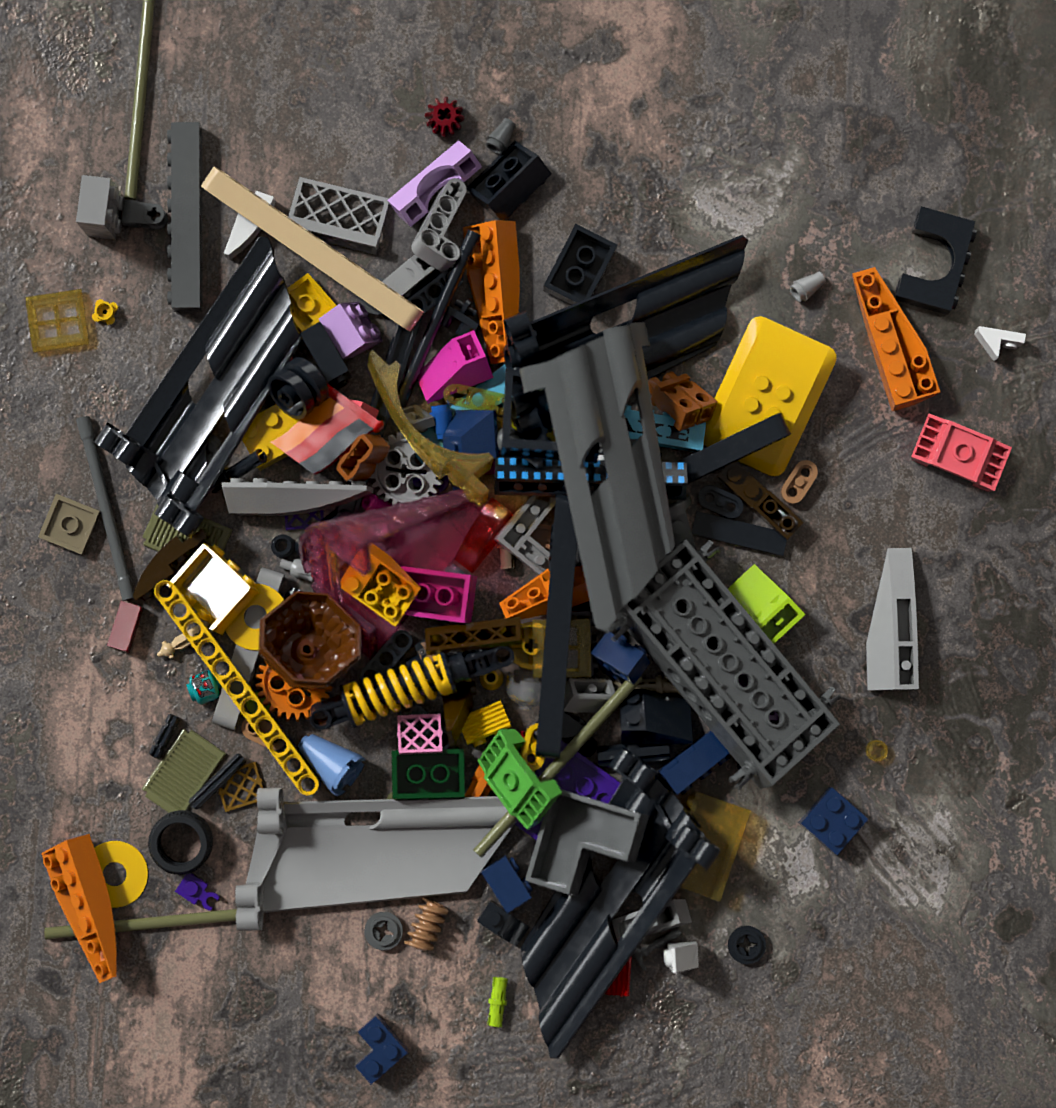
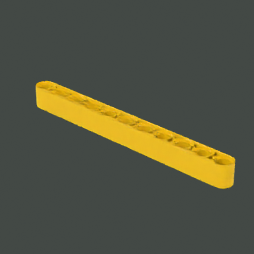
(226, 681)

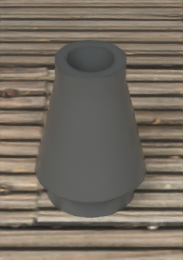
(500, 137)

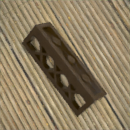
(473, 636)

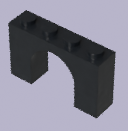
(956, 236)

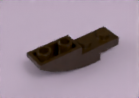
(760, 500)
(161, 565)

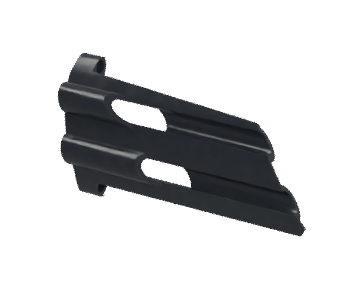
(677, 302)
(246, 341)
(571, 946)

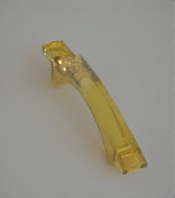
(461, 468)

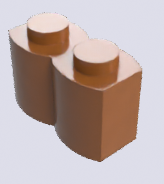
(363, 456)

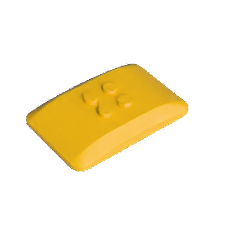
(770, 375)

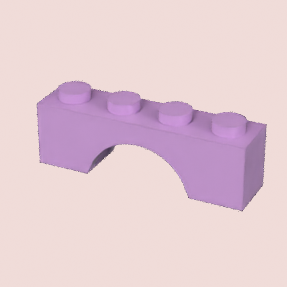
(413, 199)

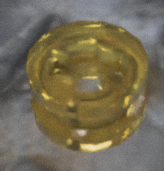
(869, 747)

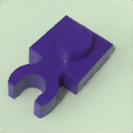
(194, 889)

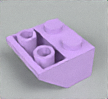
(350, 329)

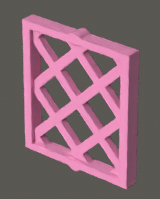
(419, 750)

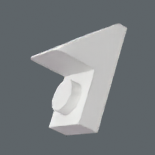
(992, 338)

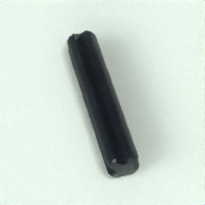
(217, 781)

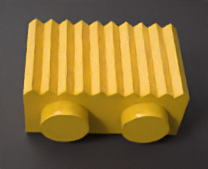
(485, 723)

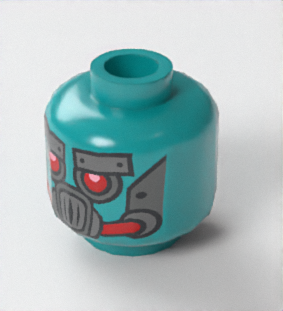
(203, 687)

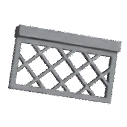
(337, 235)

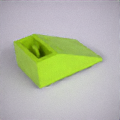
(766, 603)

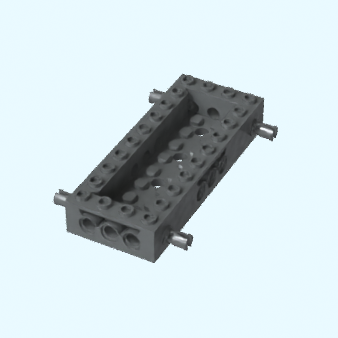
(710, 676)

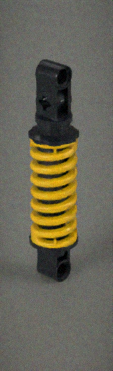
(423, 680)

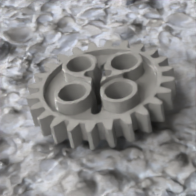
(405, 490)

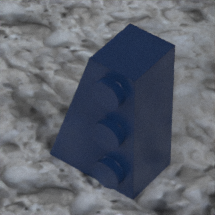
(694, 763)

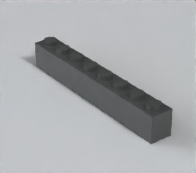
(186, 217)

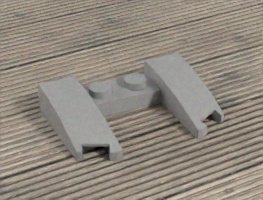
(516, 534)

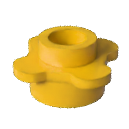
(102, 305)

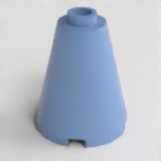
(331, 762)

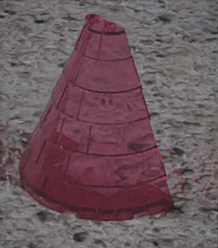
(413, 533)

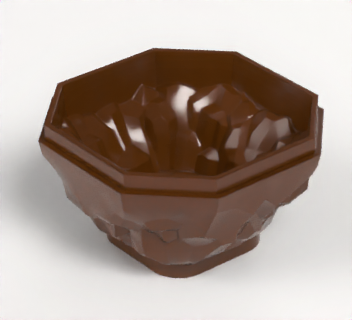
(313, 626)

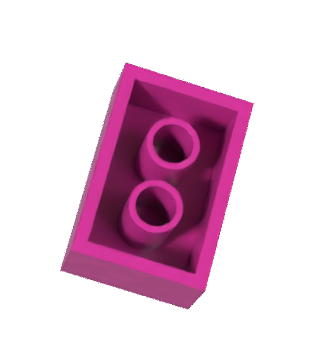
(442, 595)

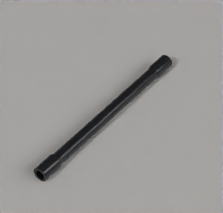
(466, 251)

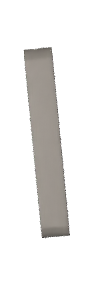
(245, 660)

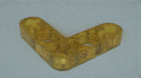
(489, 400)

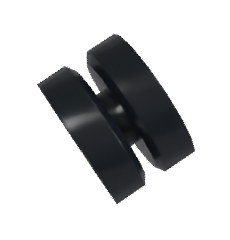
(298, 388)

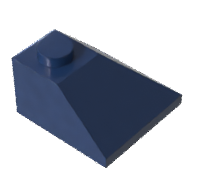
(472, 432)

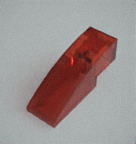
(480, 536)

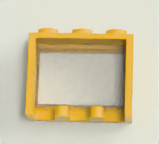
(214, 587)

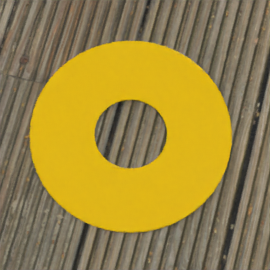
(243, 634)
(135, 869)

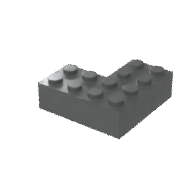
(574, 829)

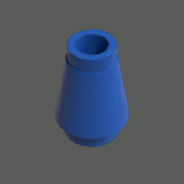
(442, 418)

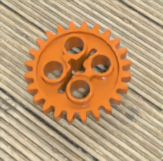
(279, 698)

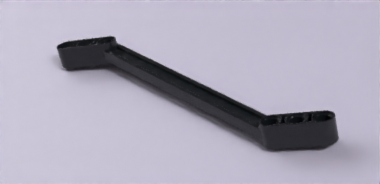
(398, 351)

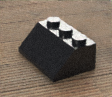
(509, 181)

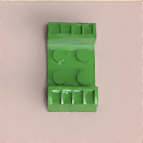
(514, 780)

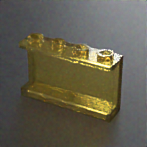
(724, 827)

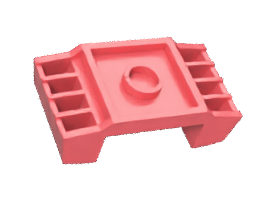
(961, 452)

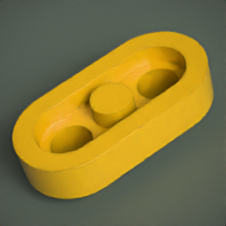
(529, 747)

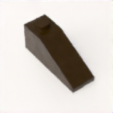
(457, 709)

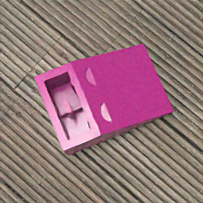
(458, 362)

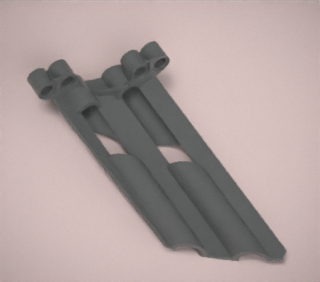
(627, 519)

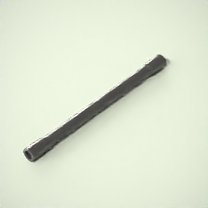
(87, 436)

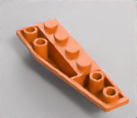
(495, 281)
(895, 344)
(532, 598)
(85, 901)

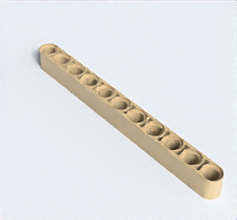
(312, 249)

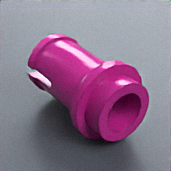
(373, 502)

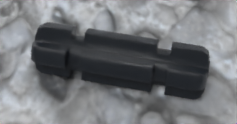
(164, 736)

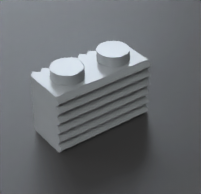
(587, 694)

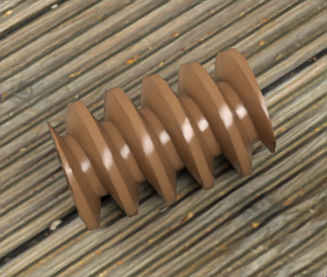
(427, 925)

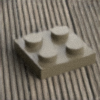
(69, 524)

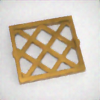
(222, 792)

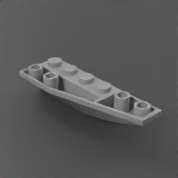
(289, 497)
(893, 627)

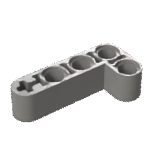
(430, 241)

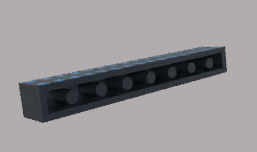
(521, 478)

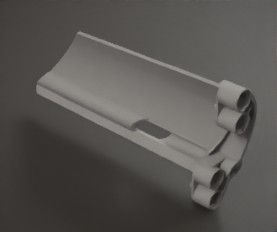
(315, 861)

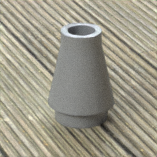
(805, 287)

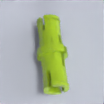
(497, 1001)

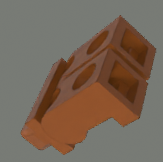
(682, 400)

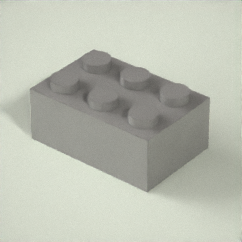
(99, 207)

